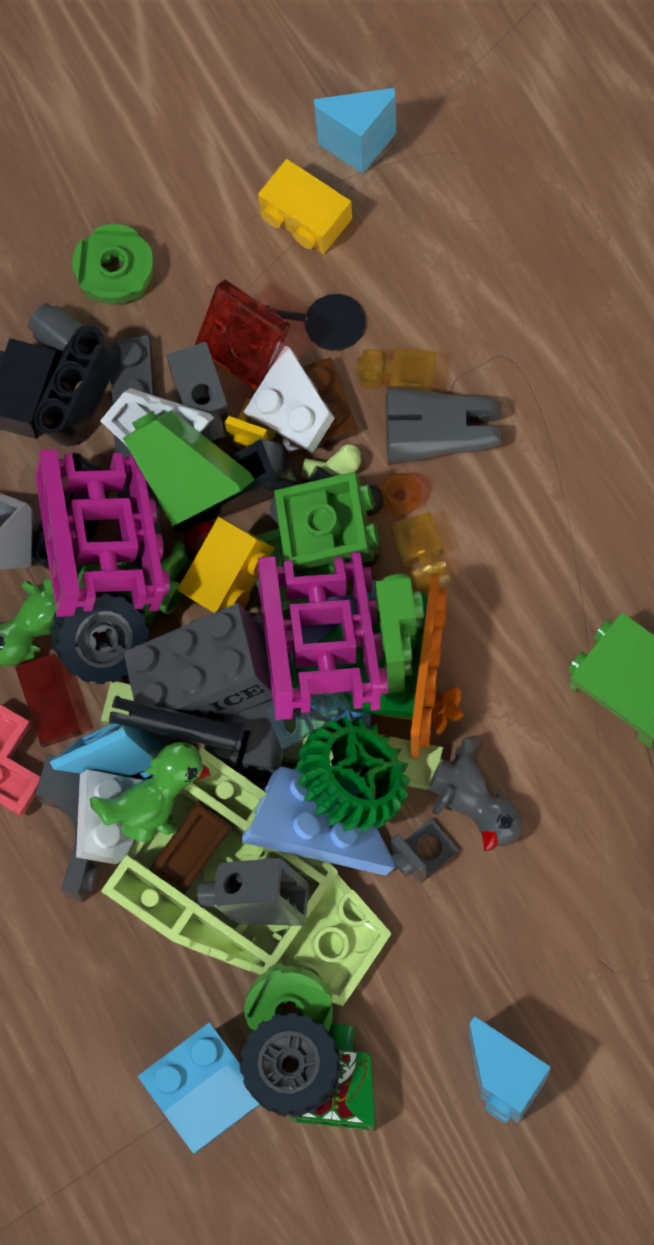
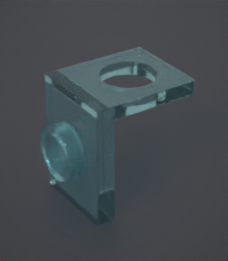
(322, 709)

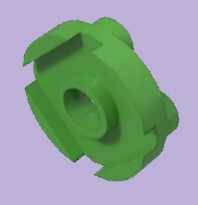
(125, 283)
(286, 984)

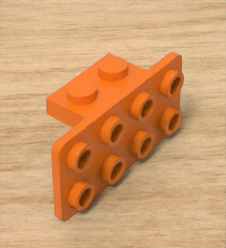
(428, 667)

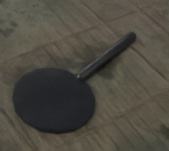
(331, 321)

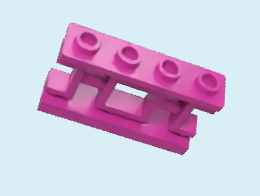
(67, 533)
(286, 635)

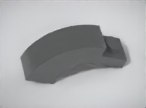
(61, 791)

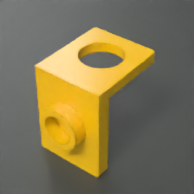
(242, 433)

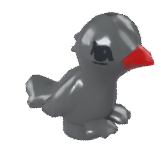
(466, 791)

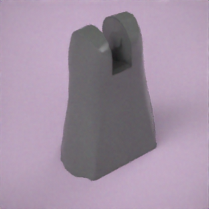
(437, 424)
(260, 748)

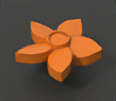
(446, 709)

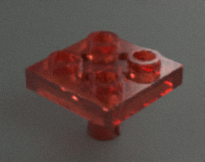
(250, 331)

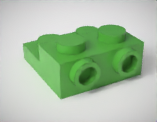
(326, 521)
(398, 622)

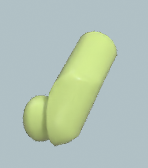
(343, 462)

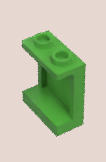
(620, 674)

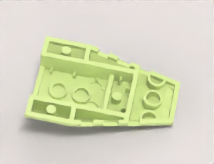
(339, 930)

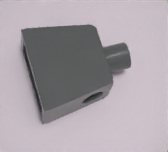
(196, 380)
(257, 893)

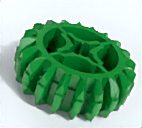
(347, 785)

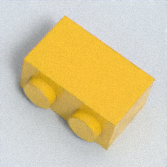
(304, 207)
(225, 567)

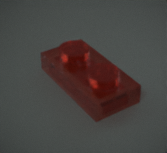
(48, 700)

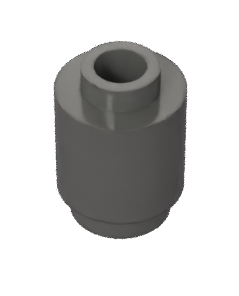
(53, 327)

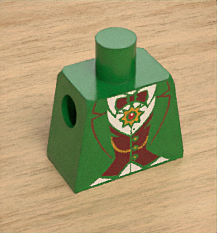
(354, 1100)

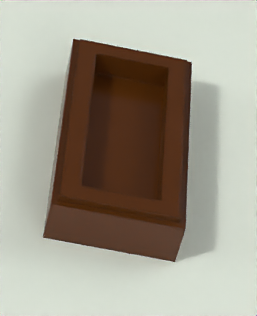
(191, 847)

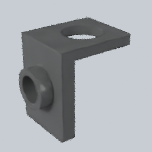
(409, 861)

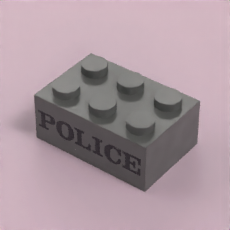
(203, 667)

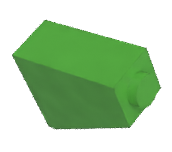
(183, 465)

